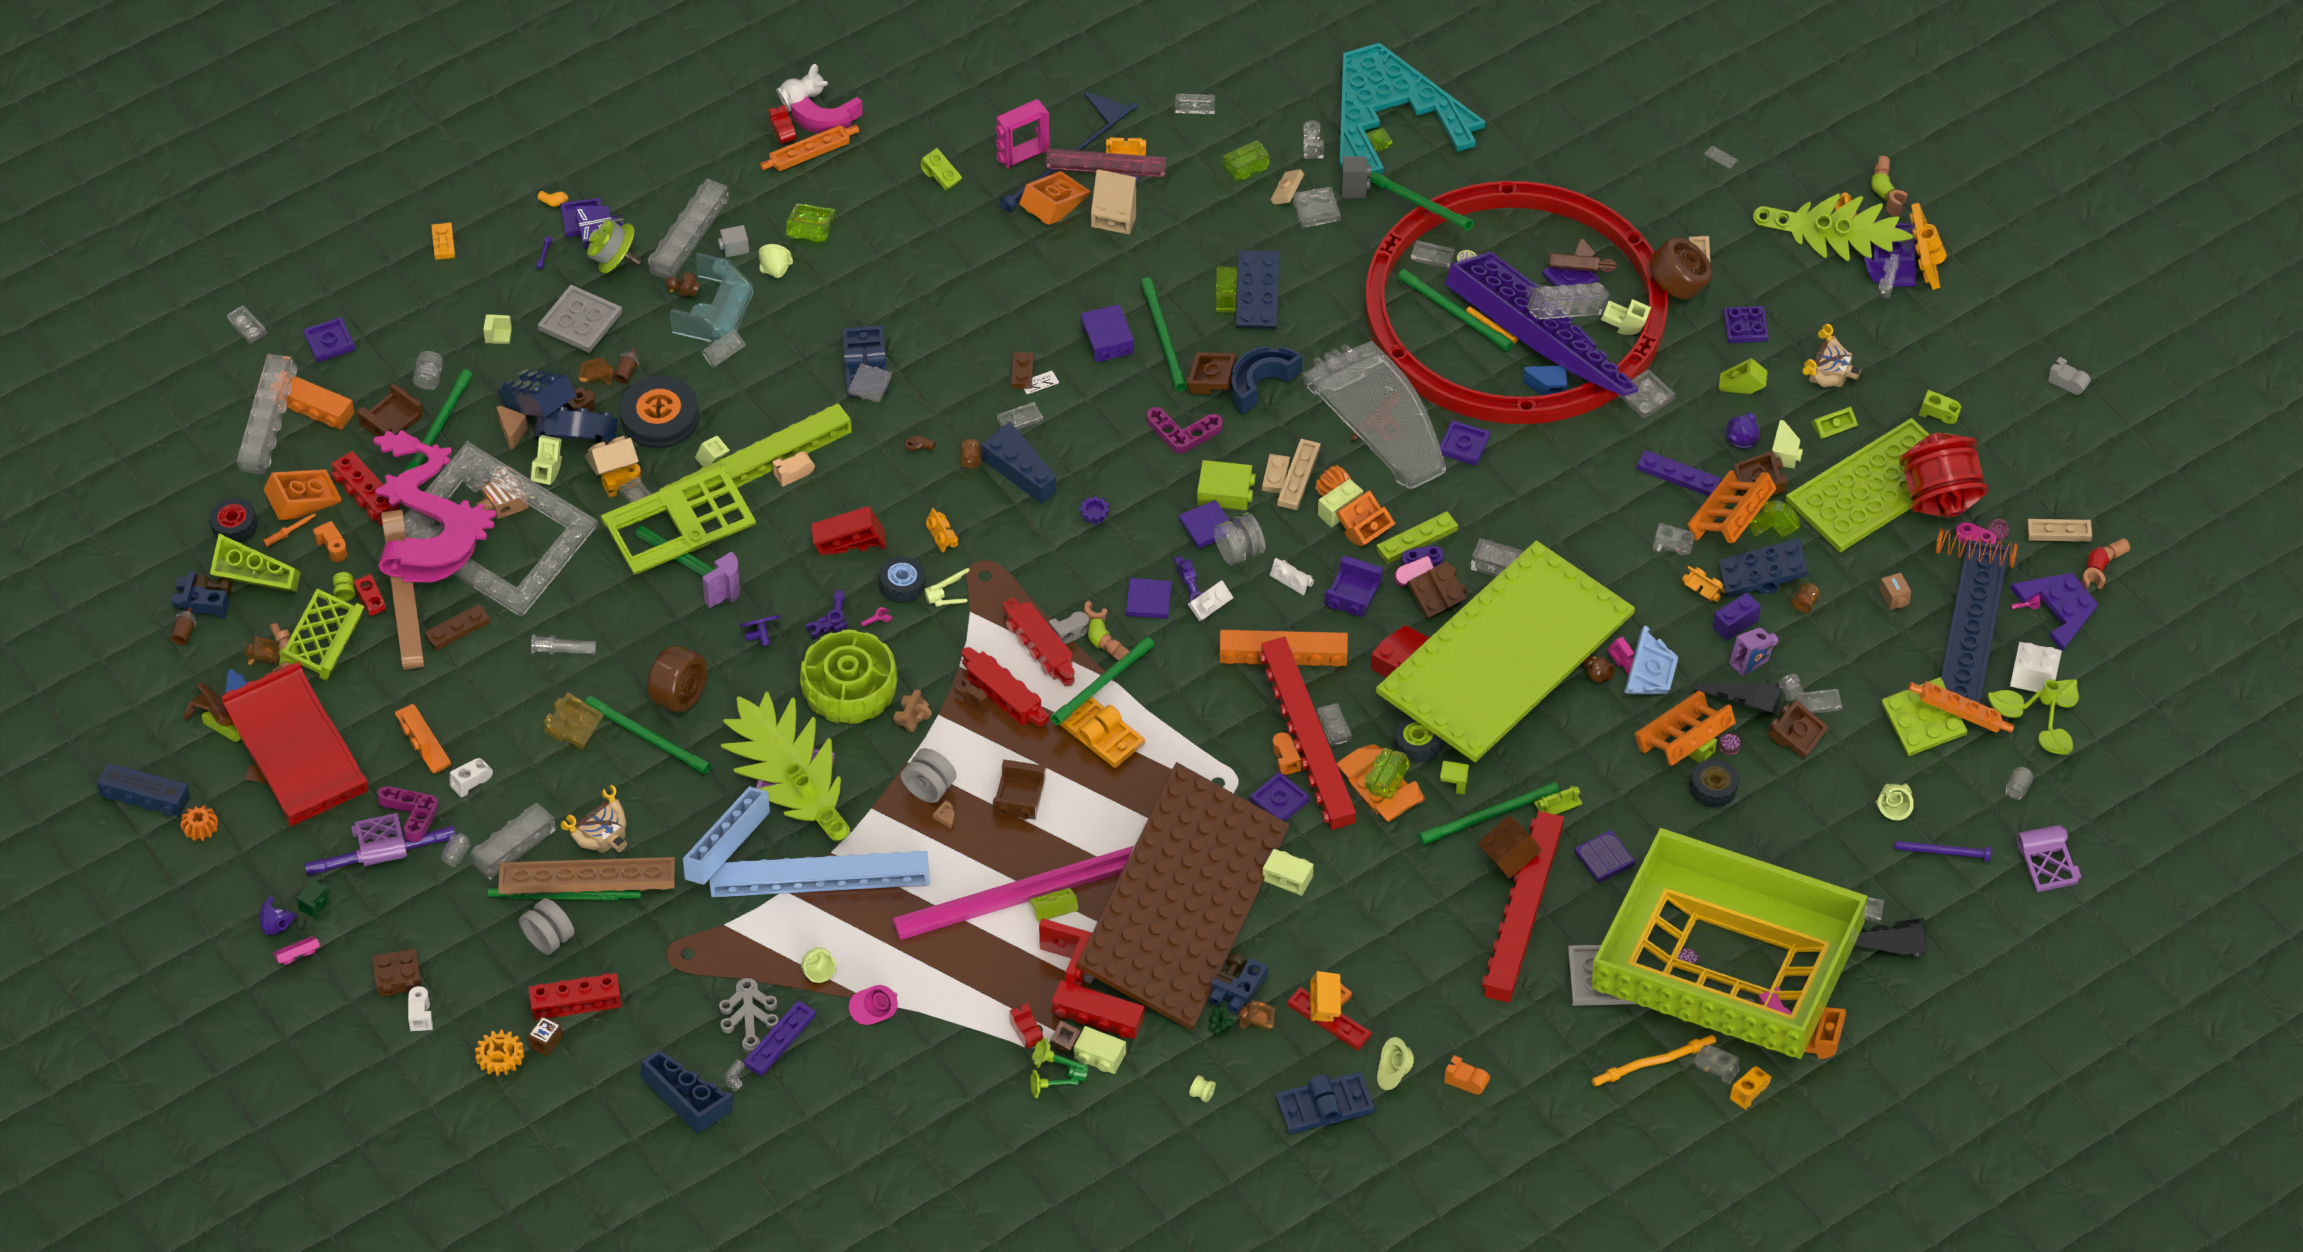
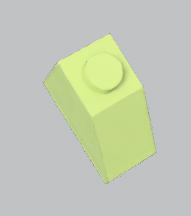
(1787, 445)

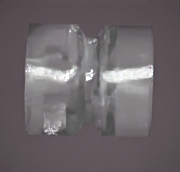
(428, 370)

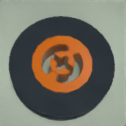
(677, 413)

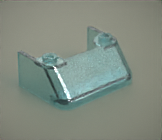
(728, 307)

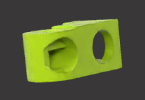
(1940, 407)

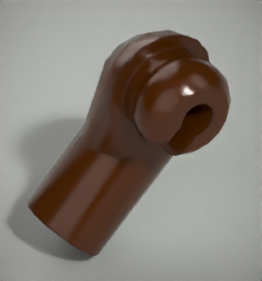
(918, 442)

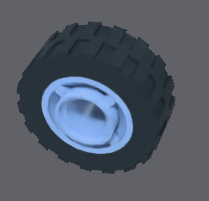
(901, 579)

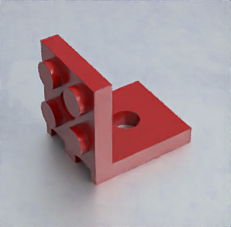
(1065, 942)

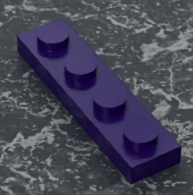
(1678, 473)
(779, 1038)

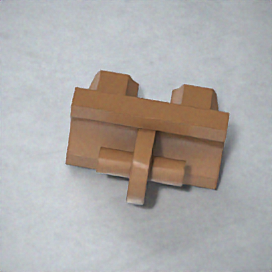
(914, 711)

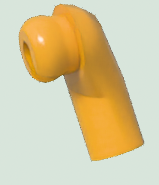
(553, 199)

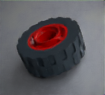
(233, 519)

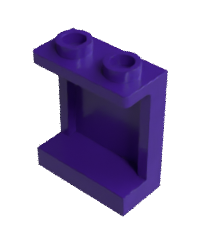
(1107, 333)
(1354, 586)

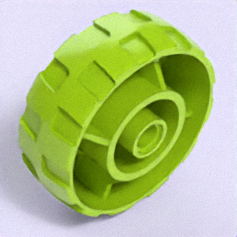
(848, 676)

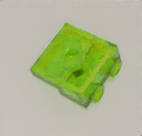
(810, 222)

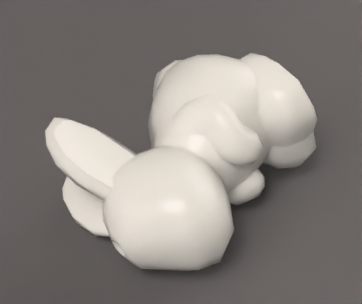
(796, 90)

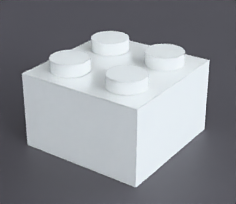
(2034, 666)

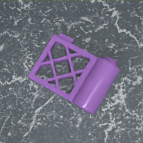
(2045, 841)
(382, 847)

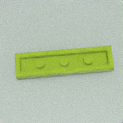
(1417, 537)

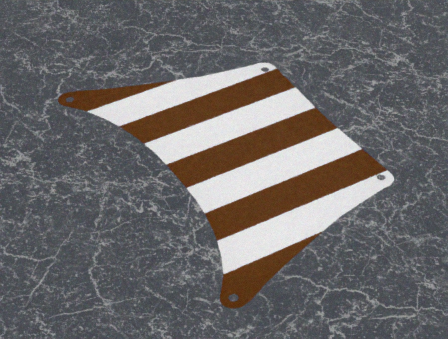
(993, 961)

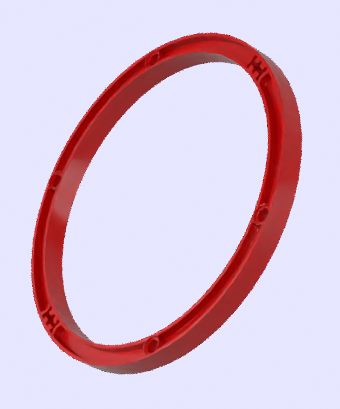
(1513, 195)

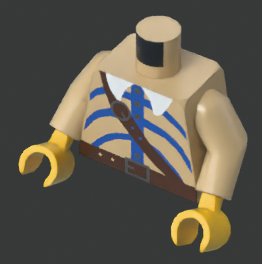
(1831, 363)
(601, 827)

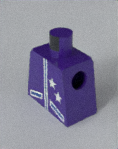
(591, 218)

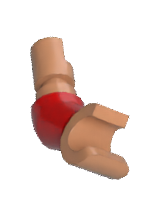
(2099, 559)

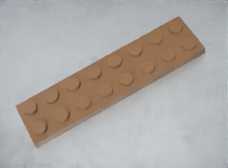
(586, 875)

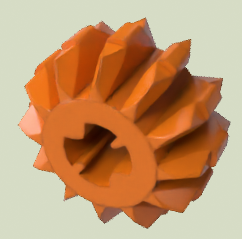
(1331, 479)
(199, 823)

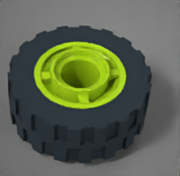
(1416, 741)

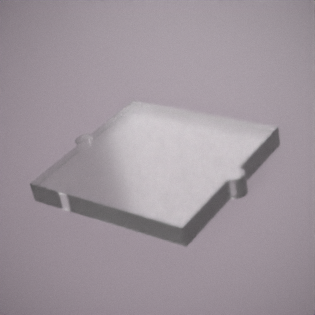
(870, 383)

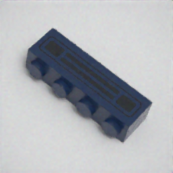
(143, 790)

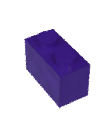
(1736, 616)

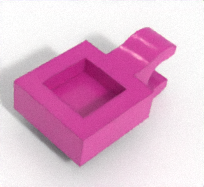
(1621, 654)

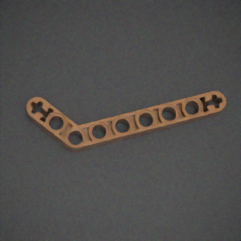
(404, 599)

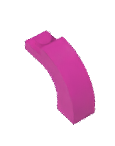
(819, 119)

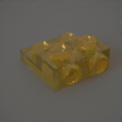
(572, 721)

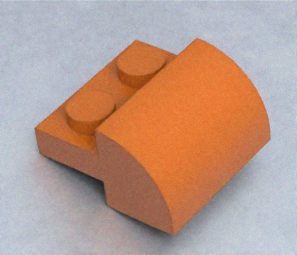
(1364, 519)
(1827, 1033)

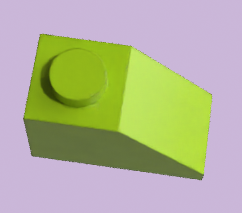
(1743, 378)

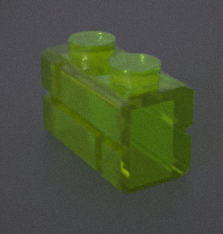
(1246, 160)
(1387, 773)

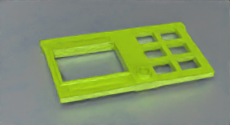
(683, 516)

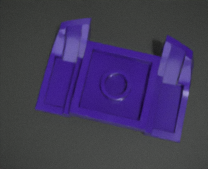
(1905, 249)

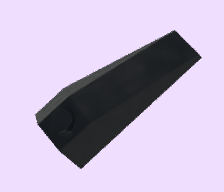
(1756, 695)
(1902, 938)

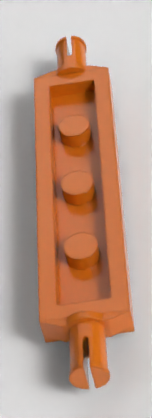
(809, 148)
(1960, 706)

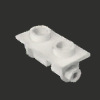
(1291, 576)

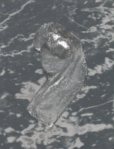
(731, 1075)

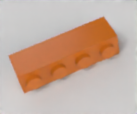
(319, 403)

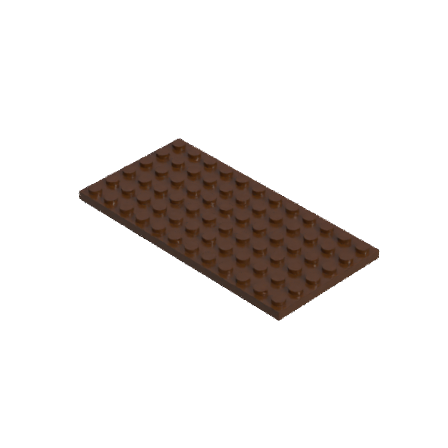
(1182, 896)

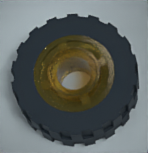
(1704, 780)

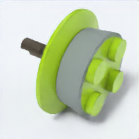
(611, 245)

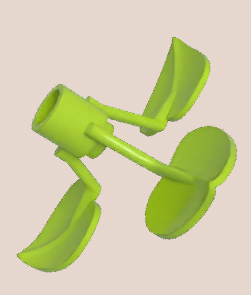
(2060, 692)

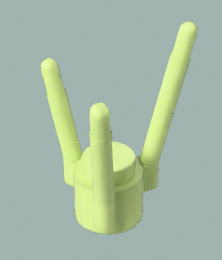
(935, 593)

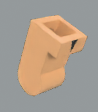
(793, 468)

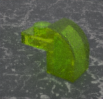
(1226, 289)
(1779, 516)

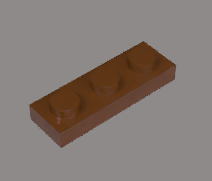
(457, 627)

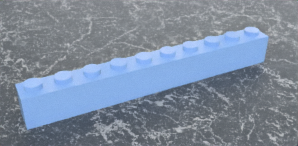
(820, 874)

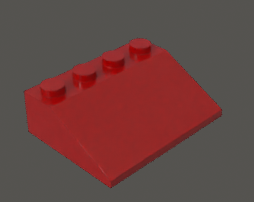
(1396, 650)

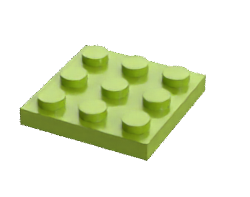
(1919, 723)

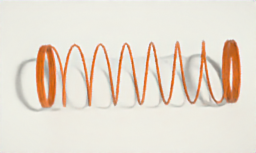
(2011, 559)

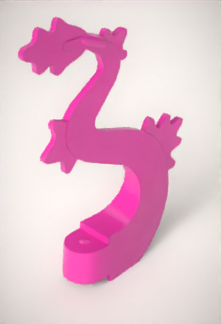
(437, 556)

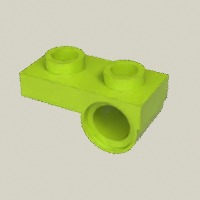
(939, 167)

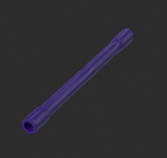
(325, 864)

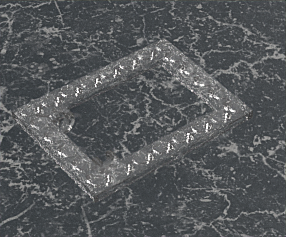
(475, 463)

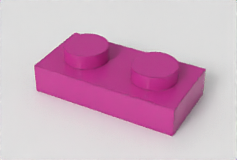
(287, 954)

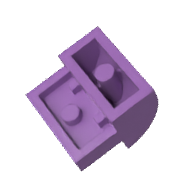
(722, 581)

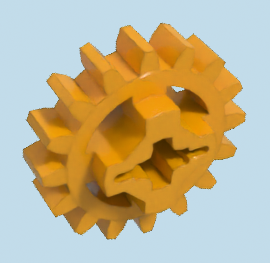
(499, 1052)

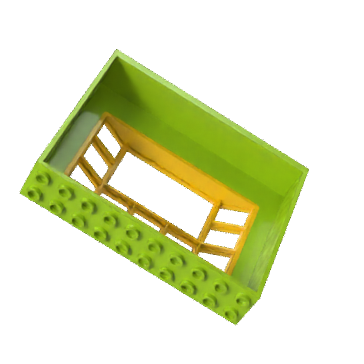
(1743, 898)

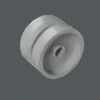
(928, 775)
(546, 926)

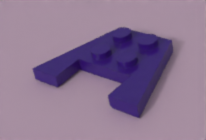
(2066, 600)

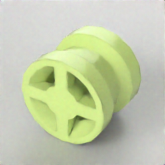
(1202, 1088)

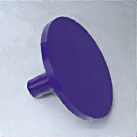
(761, 632)

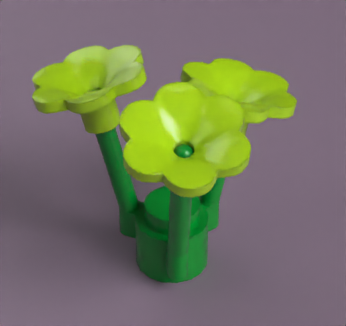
(1075, 1070)

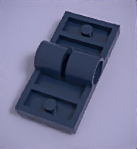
(1257, 289)
(864, 347)
(1764, 568)
(1324, 1102)

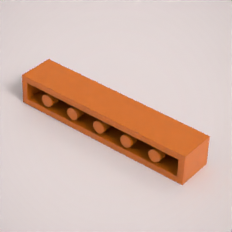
(1306, 647)

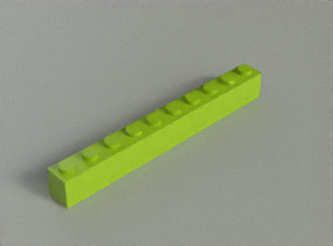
(758, 458)

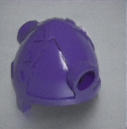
(1743, 431)
(274, 919)

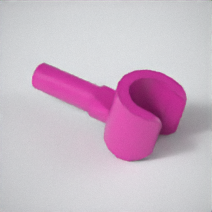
(2033, 603)
(879, 616)

